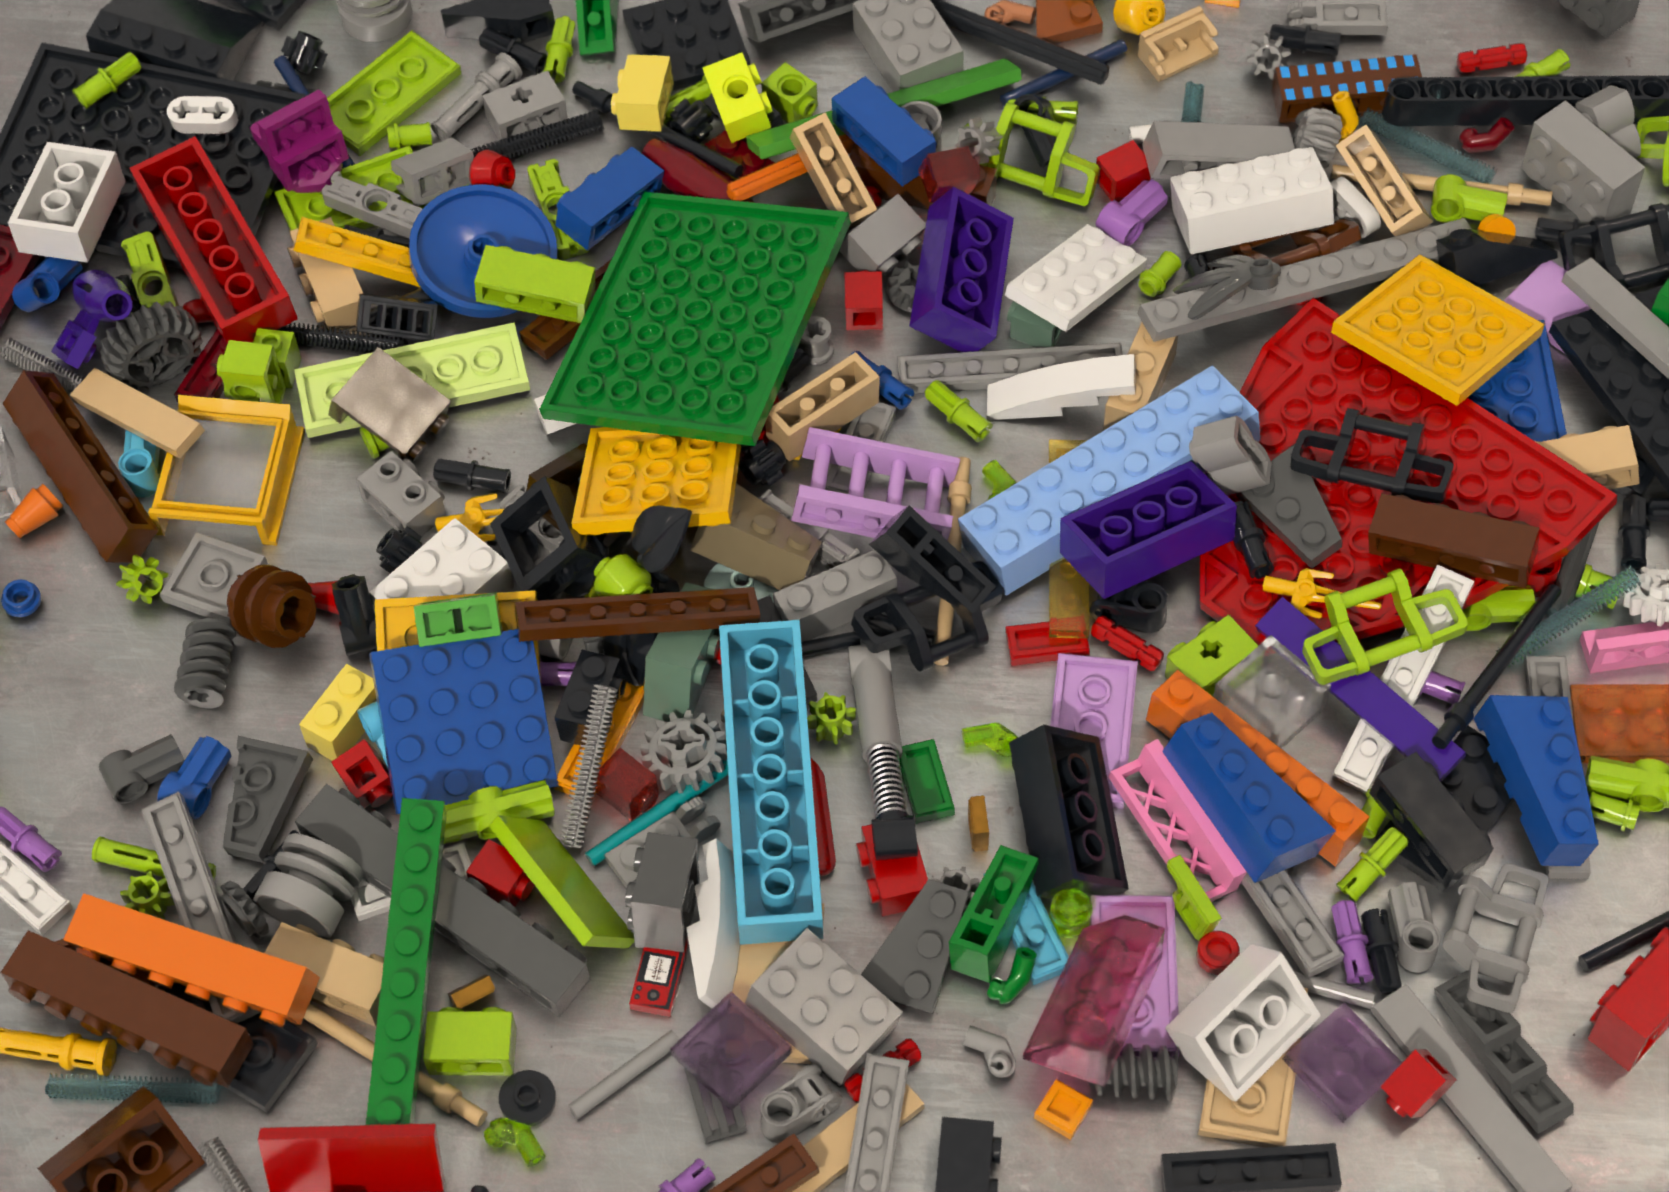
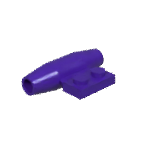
(106, 302)

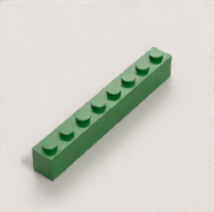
(407, 963)

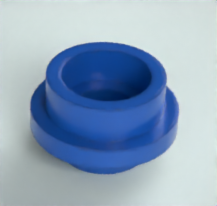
(17, 590)

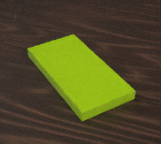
(390, 90)
(312, 206)
(562, 882)

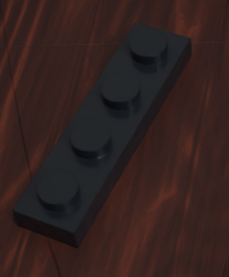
(1254, 1170)

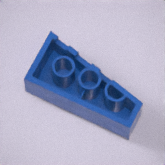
(1543, 773)
(1245, 799)

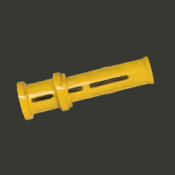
(68, 1051)

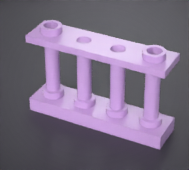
(863, 515)

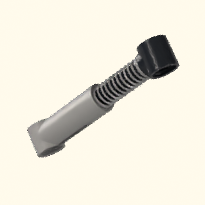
(882, 748)

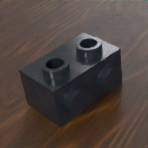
(573, 708)

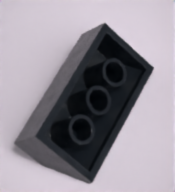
(1068, 812)

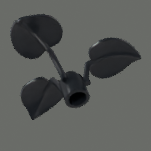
(657, 539)

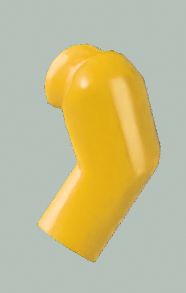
(1347, 112)

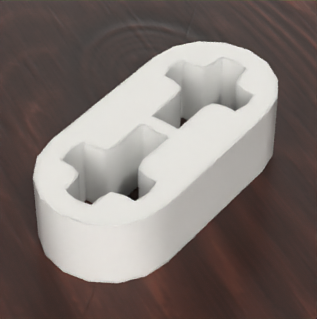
(202, 115)
(1354, 207)

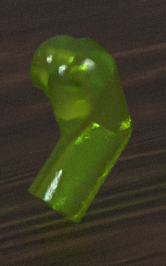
(998, 477)
(992, 735)
(518, 1134)

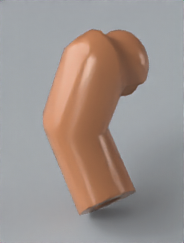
(1008, 11)

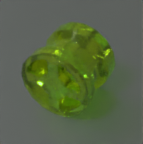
(1071, 903)

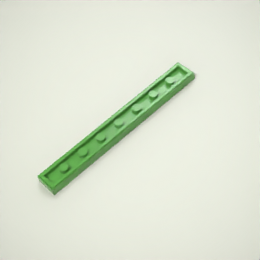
(936, 92)

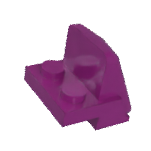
(302, 143)

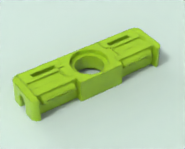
(548, 190)
(147, 266)

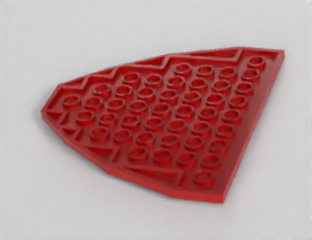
(1307, 383)

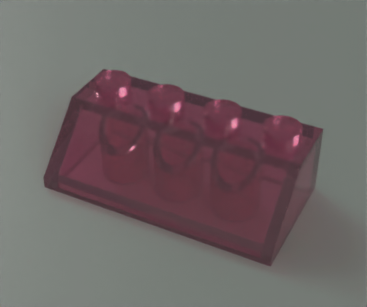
(1097, 998)

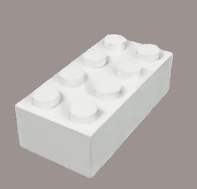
(1252, 200)

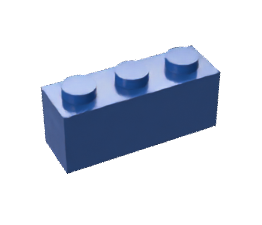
(882, 129)
(607, 197)

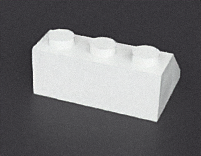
(1244, 1020)

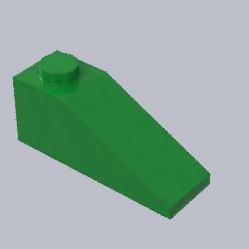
(596, 26)
(992, 915)

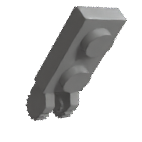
(1340, 16)
(622, 857)

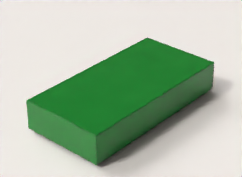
(925, 782)

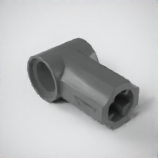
(130, 772)

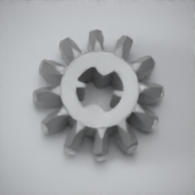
(1321, 131)

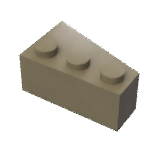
(759, 543)

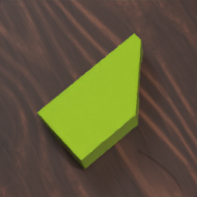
(1192, 900)

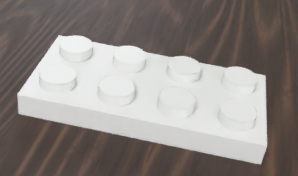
(1076, 277)

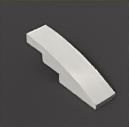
(1062, 385)
(715, 938)

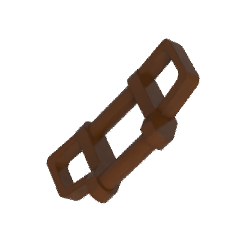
(1309, 243)

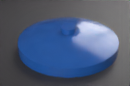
(452, 236)

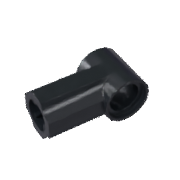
(1040, 142)
(356, 614)

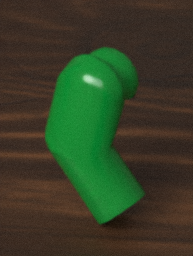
(1017, 980)

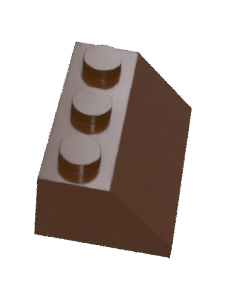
(125, 1151)

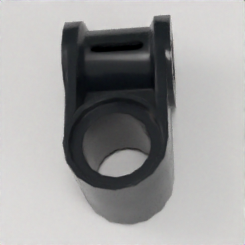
(1127, 607)

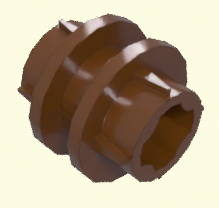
(271, 606)

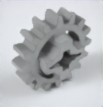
(684, 751)

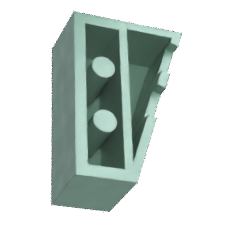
(678, 669)

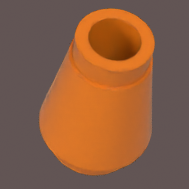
(34, 511)

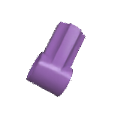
(1127, 218)

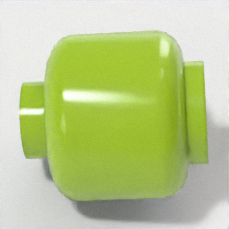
(621, 577)

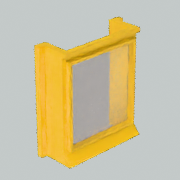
(235, 469)

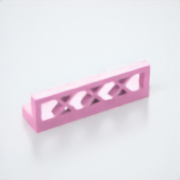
(1625, 646)
(1184, 813)

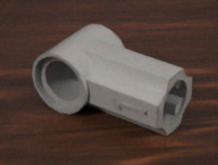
(1414, 925)

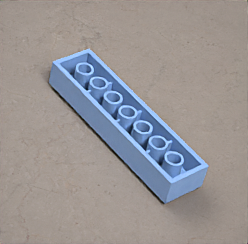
(1021, 526)

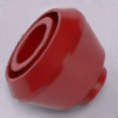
(491, 169)

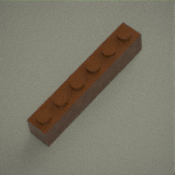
(80, 467)
(127, 1010)

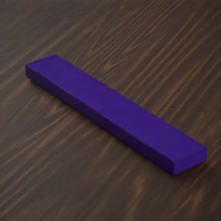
(1364, 693)

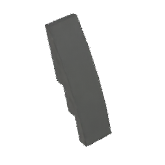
(1506, 1055)

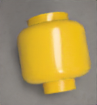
(1138, 15)

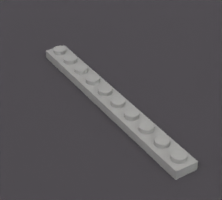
(1299, 282)

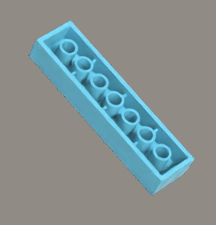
(770, 782)

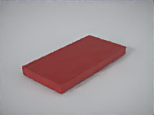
(352, 1158)

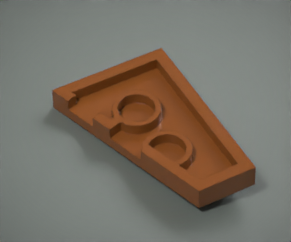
(1066, 20)

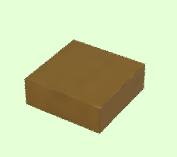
(978, 823)
(471, 991)

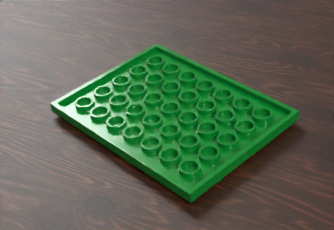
(697, 318)

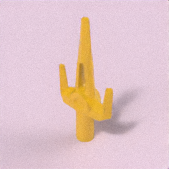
(474, 517)
(1305, 591)

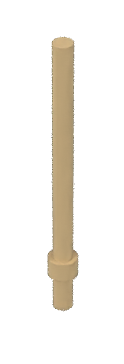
(1515, 192)
(959, 496)
(445, 1096)

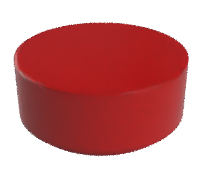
(1217, 951)

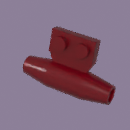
(691, 176)

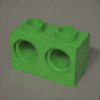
(458, 619)

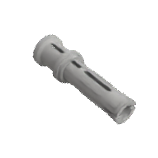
(497, 76)

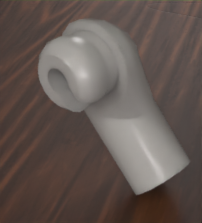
(995, 1049)

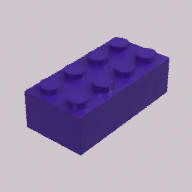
(961, 271)
(1147, 529)

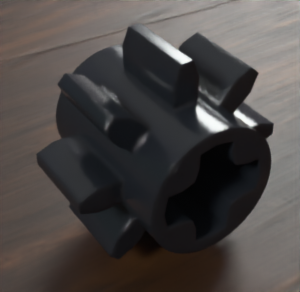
(304, 52)
(692, 120)
(762, 463)
(397, 547)

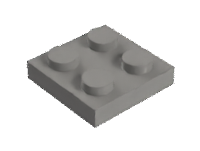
(206, 575)

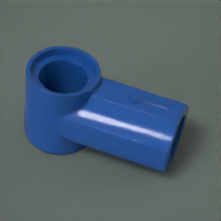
(48, 280)
(197, 775)

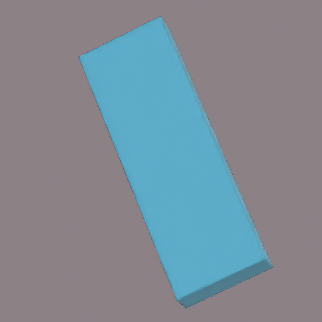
(1038, 933)

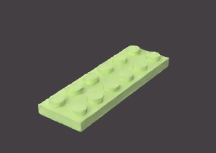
(458, 366)

